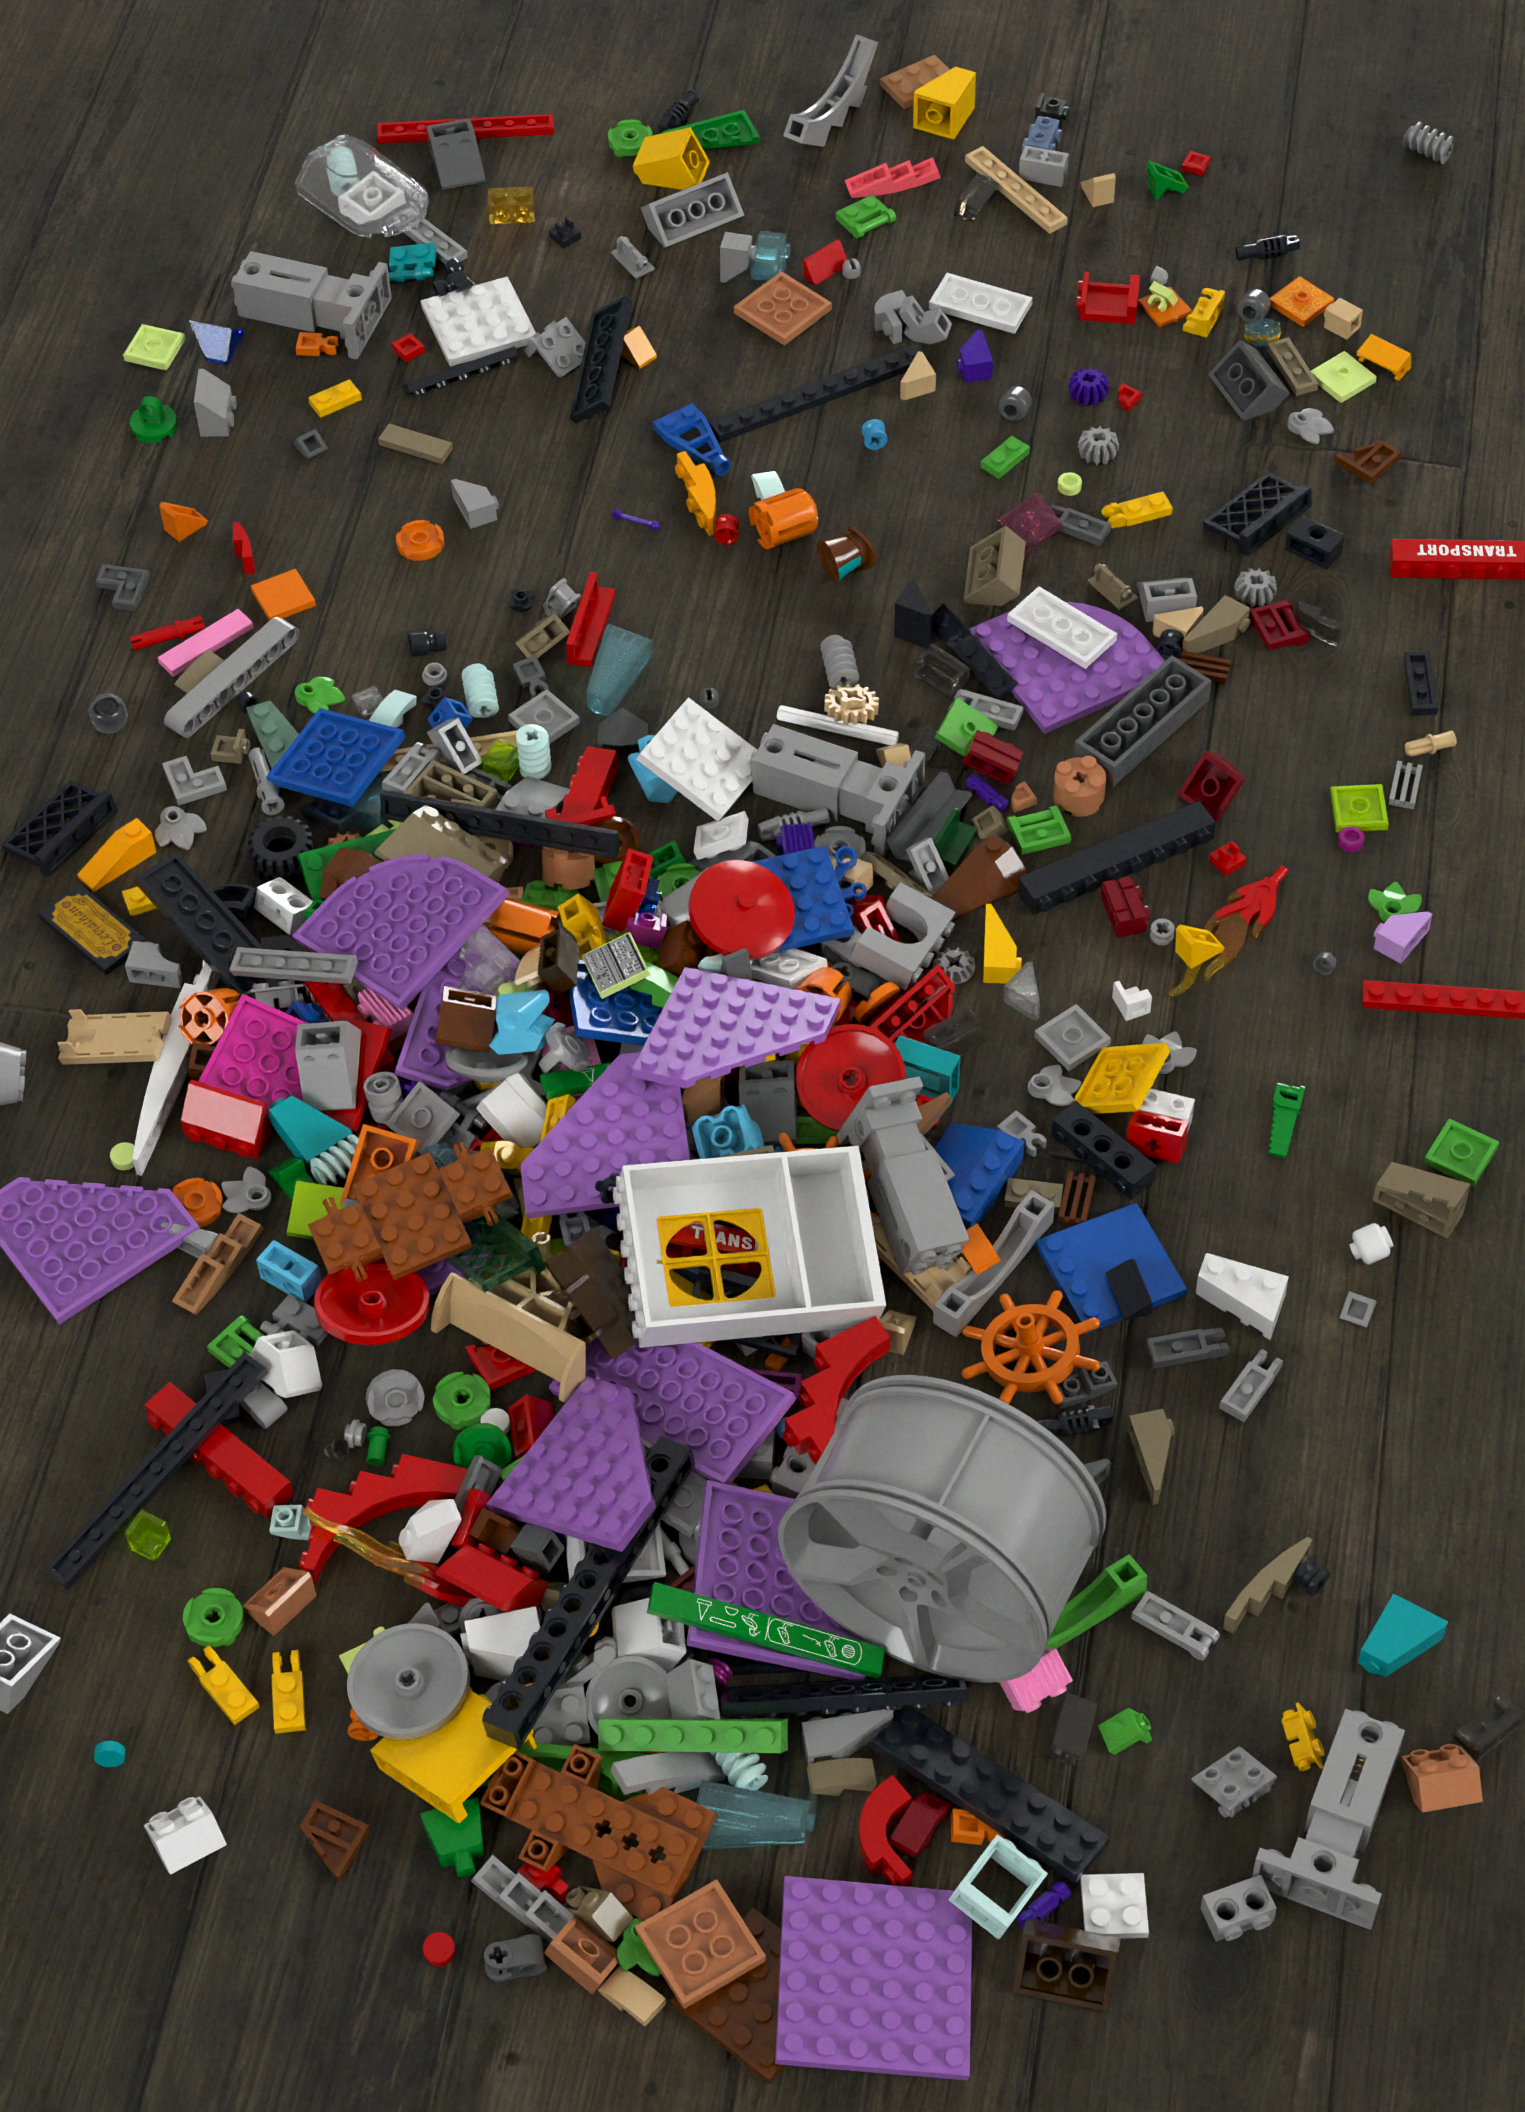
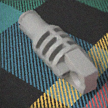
(771, 828)

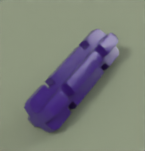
(986, 792)
(406, 1086)
(1044, 1904)

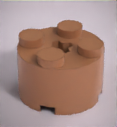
(1079, 786)
(567, 868)

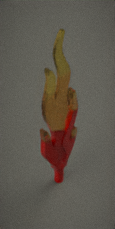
(1233, 923)
(393, 1559)

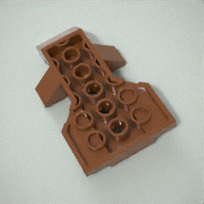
(570, 1813)

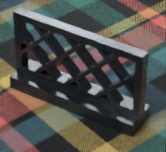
(1269, 521)
(69, 835)
(735, 1285)

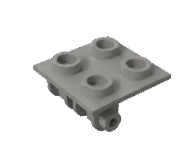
(1235, 1781)

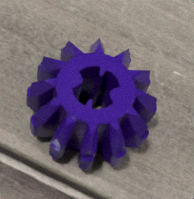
(1088, 386)

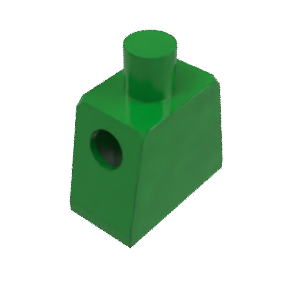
(456, 1842)

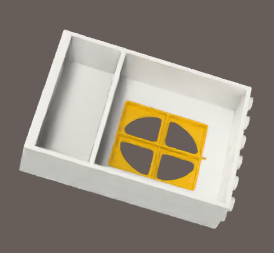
(809, 1231)

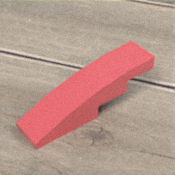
(887, 180)

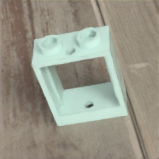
(983, 1909)

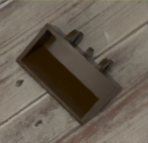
(596, 1290)

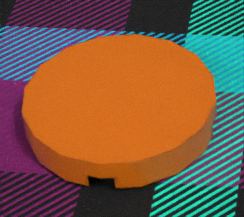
(420, 540)
(877, 1002)
(200, 1199)

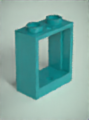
(933, 1061)

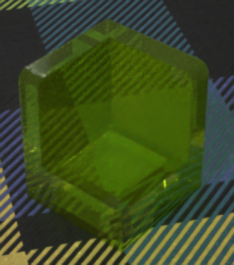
(501, 760)
(148, 1535)

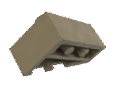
(449, 785)
(1423, 1197)

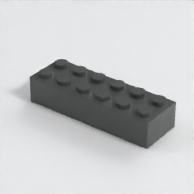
(1144, 718)

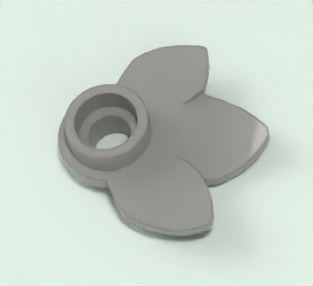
(1309, 424)
(180, 830)
(1178, 1056)
(1054, 1086)
(242, 1194)

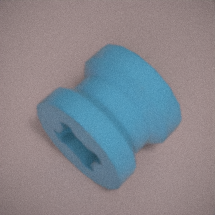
(874, 434)

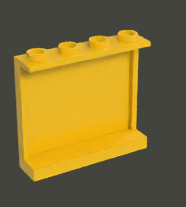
(448, 1762)

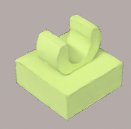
(1162, 294)

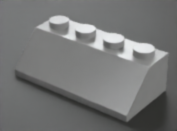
(693, 210)

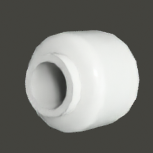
(1371, 1243)

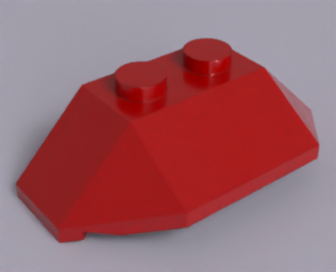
(917, 1007)

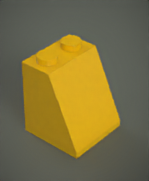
(945, 103)
(671, 160)

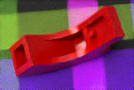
(879, 1814)

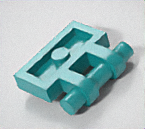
(412, 257)

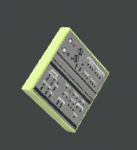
(615, 965)

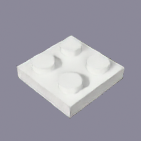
(721, 836)
(1115, 1905)

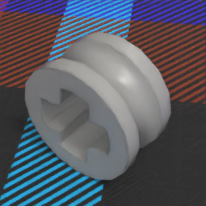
(1162, 924)

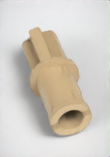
(1430, 744)

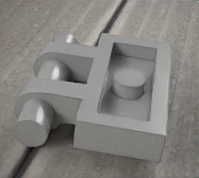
(296, 1316)

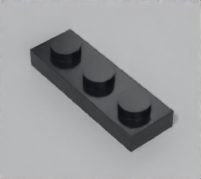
(1420, 683)

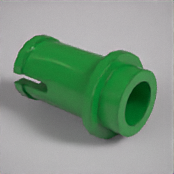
(377, 1446)

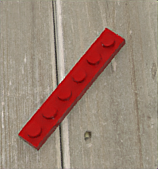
(1443, 999)

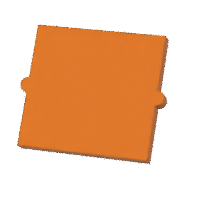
(1171, 313)

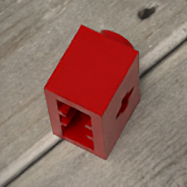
(1158, 1135)

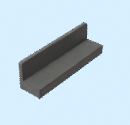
(927, 815)

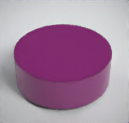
(1351, 839)

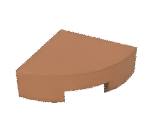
(1022, 798)

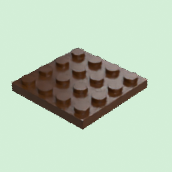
(745, 2010)

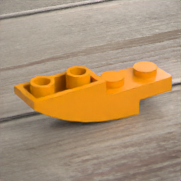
(700, 491)

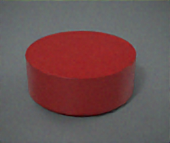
(439, 1949)

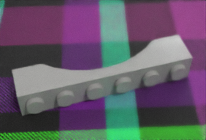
(969, 1294)

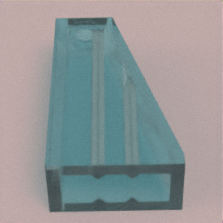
(616, 668)
(753, 1817)

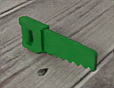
(1284, 1117)

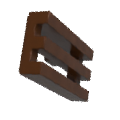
(1205, 664)
(1080, 1180)

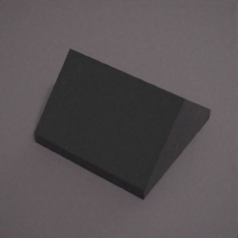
(912, 616)

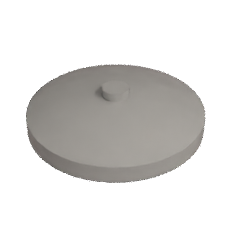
(408, 1681)

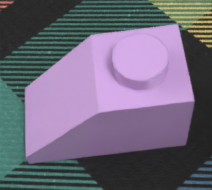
(1401, 934)

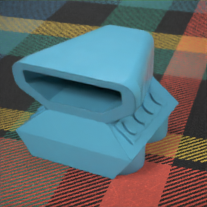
(653, 786)
(521, 1022)
(726, 1133)

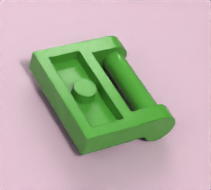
(865, 216)
(1039, 835)
(229, 1346)

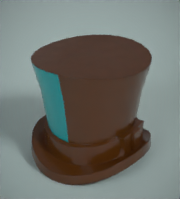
(846, 553)

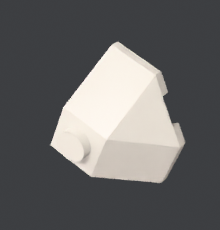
(430, 1531)

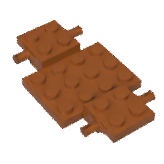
(411, 1214)

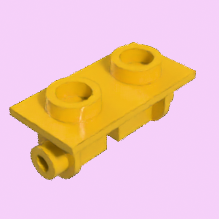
(1300, 1726)

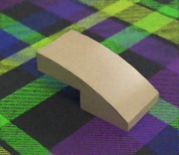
(633, 1995)

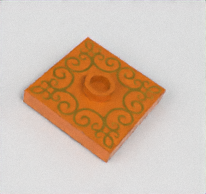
(1301, 301)

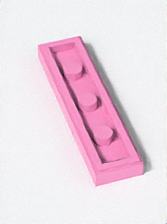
(210, 639)

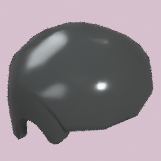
(108, 713)

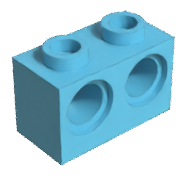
(288, 1271)

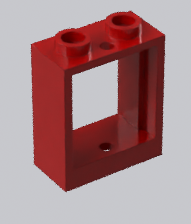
(627, 889)

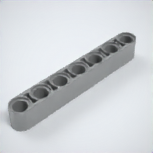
(231, 677)

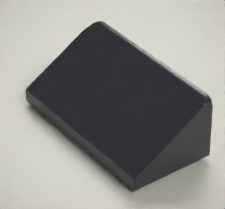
(1129, 1290)

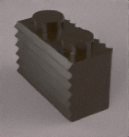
(558, 961)

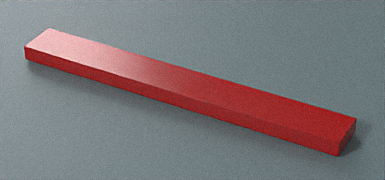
(483, 127)

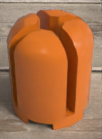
(784, 517)
(521, 925)
(823, 983)
(207, 1014)

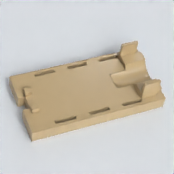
(114, 1037)
(927, 1285)

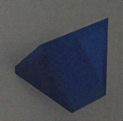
(217, 341)

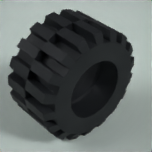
(275, 836)

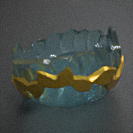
(1262, 331)

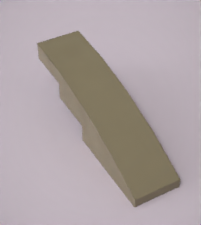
(1272, 1579)

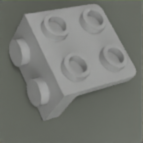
(559, 346)

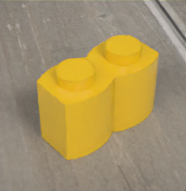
(508, 1155)

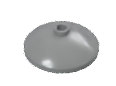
(484, 1066)
(628, 1677)

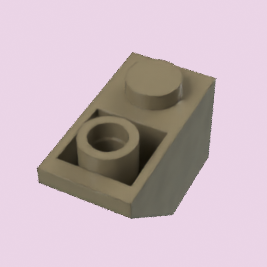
(599, 1911)

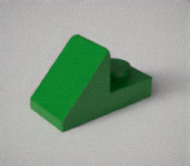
(1162, 178)
(288, 1173)

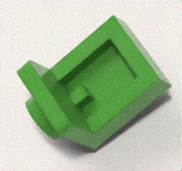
(1125, 1730)

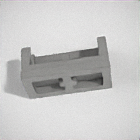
(1043, 166)

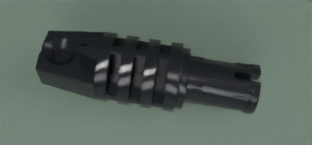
(678, 112)
(1268, 247)
(1077, 1420)

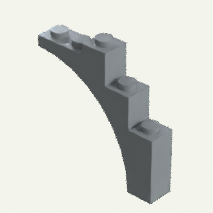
(847, 90)

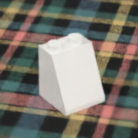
(497, 1641)

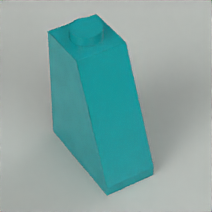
(305, 1128)
(1400, 1636)

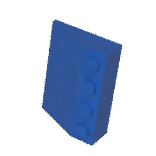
(981, 1167)

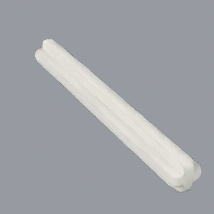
(827, 723)

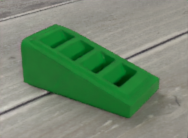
(670, 854)

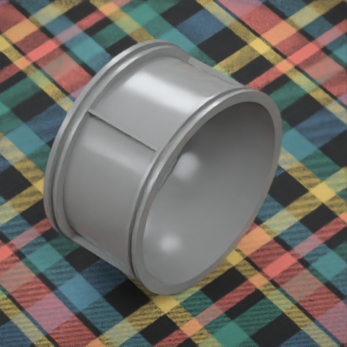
(943, 1528)

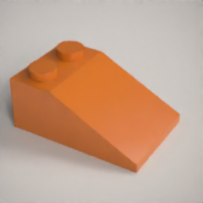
(376, 1153)

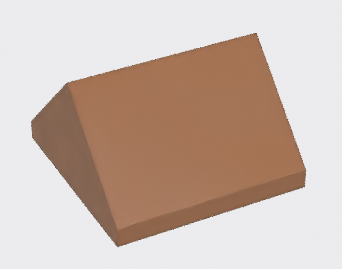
(281, 1599)
(582, 1954)

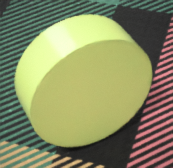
(1069, 484)
(122, 1155)

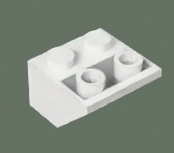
(289, 1363)
(647, 1635)
(185, 1834)

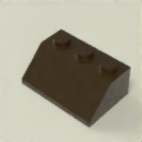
(1066, 1965)

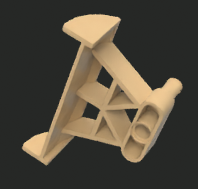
(519, 1321)

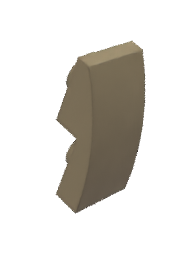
(198, 671)
(835, 1775)

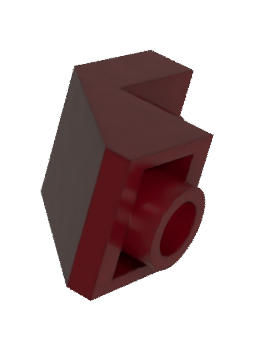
(918, 1824)

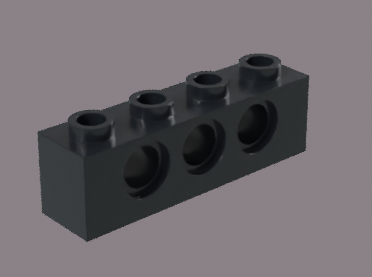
(1116, 1153)

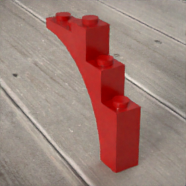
(838, 1364)
(371, 1496)

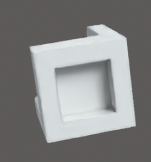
(1131, 1001)

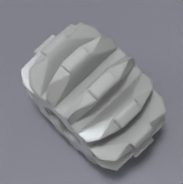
(1098, 445)
(1255, 588)

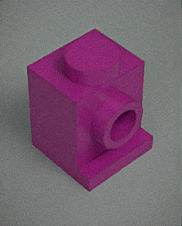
(647, 929)

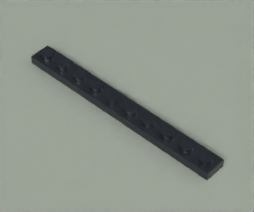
(814, 393)
(508, 825)
(155, 1471)

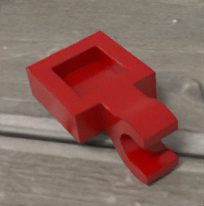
(546, 1880)

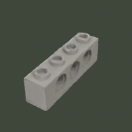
(783, 1478)

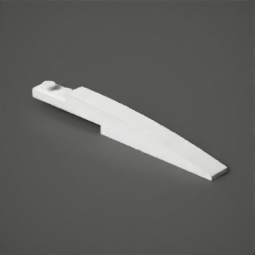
(167, 1075)

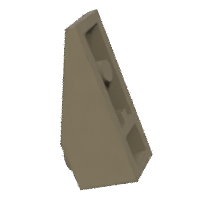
(1218, 627)
(1151, 1440)

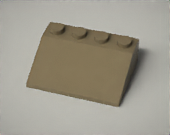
(435, 835)

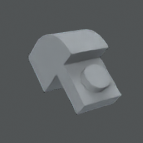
(888, 317)
(923, 326)

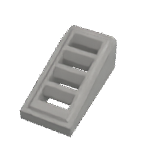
(195, 1243)

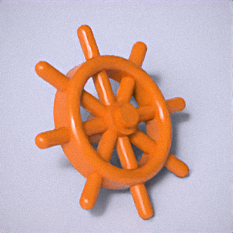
(1031, 1347)

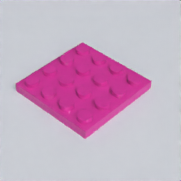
(256, 1054)

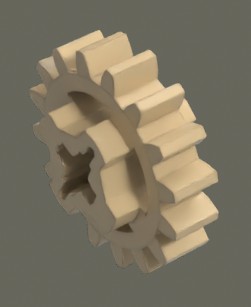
(851, 704)

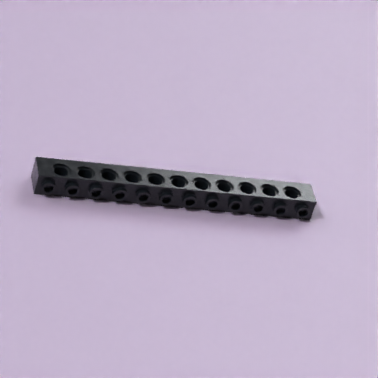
(514, 1726)

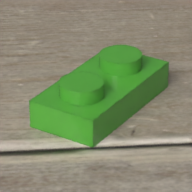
(1005, 457)

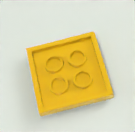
(1121, 1077)

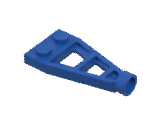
(684, 420)

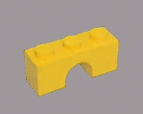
(583, 922)

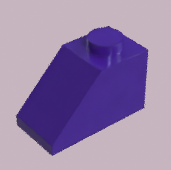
(975, 359)

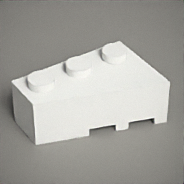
(1243, 1290)

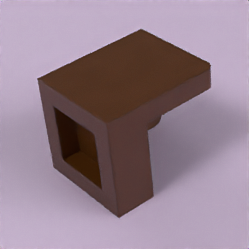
(495, 1531)

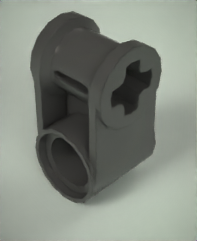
(861, 982)
(518, 1957)

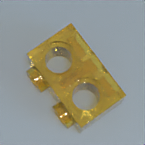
(511, 205)

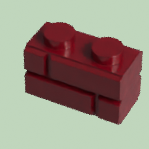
(992, 757)
(1124, 907)

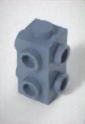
(1043, 134)

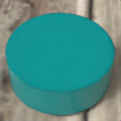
(109, 1754)

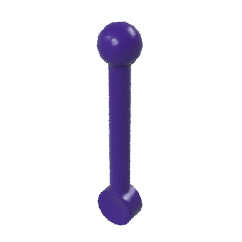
(617, 514)

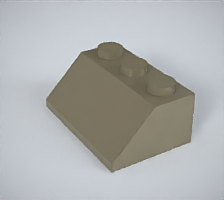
(995, 569)

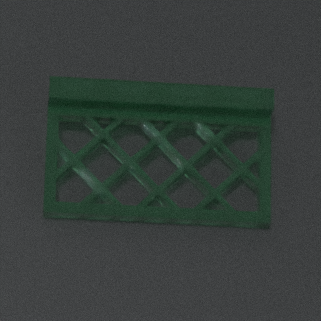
(506, 1239)

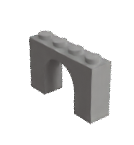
(902, 961)

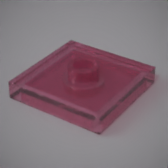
(1032, 521)

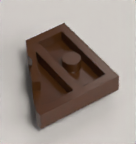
(1369, 461)
(333, 1836)

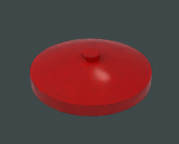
(741, 908)
(842, 1068)
(373, 1309)

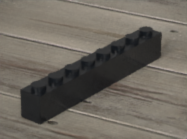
(1116, 858)

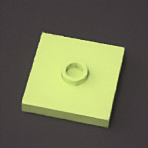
(154, 347)
(1343, 376)

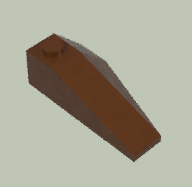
(344, 866)
(982, 877)

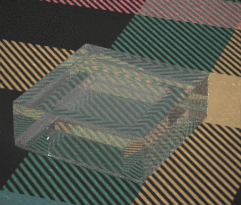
(367, 700)

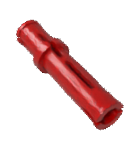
(167, 633)

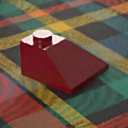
(1212, 783)

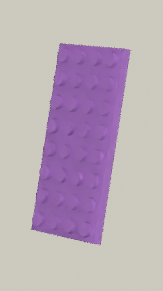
(695, 1401)

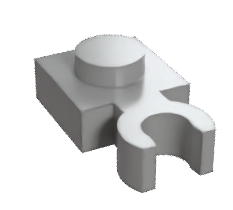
(1024, 1130)

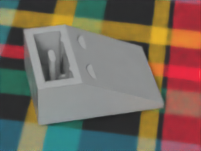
(328, 1064)

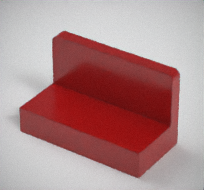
(528, 1421)

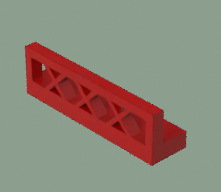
(589, 623)

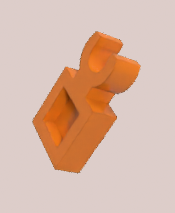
(313, 344)
(969, 1829)

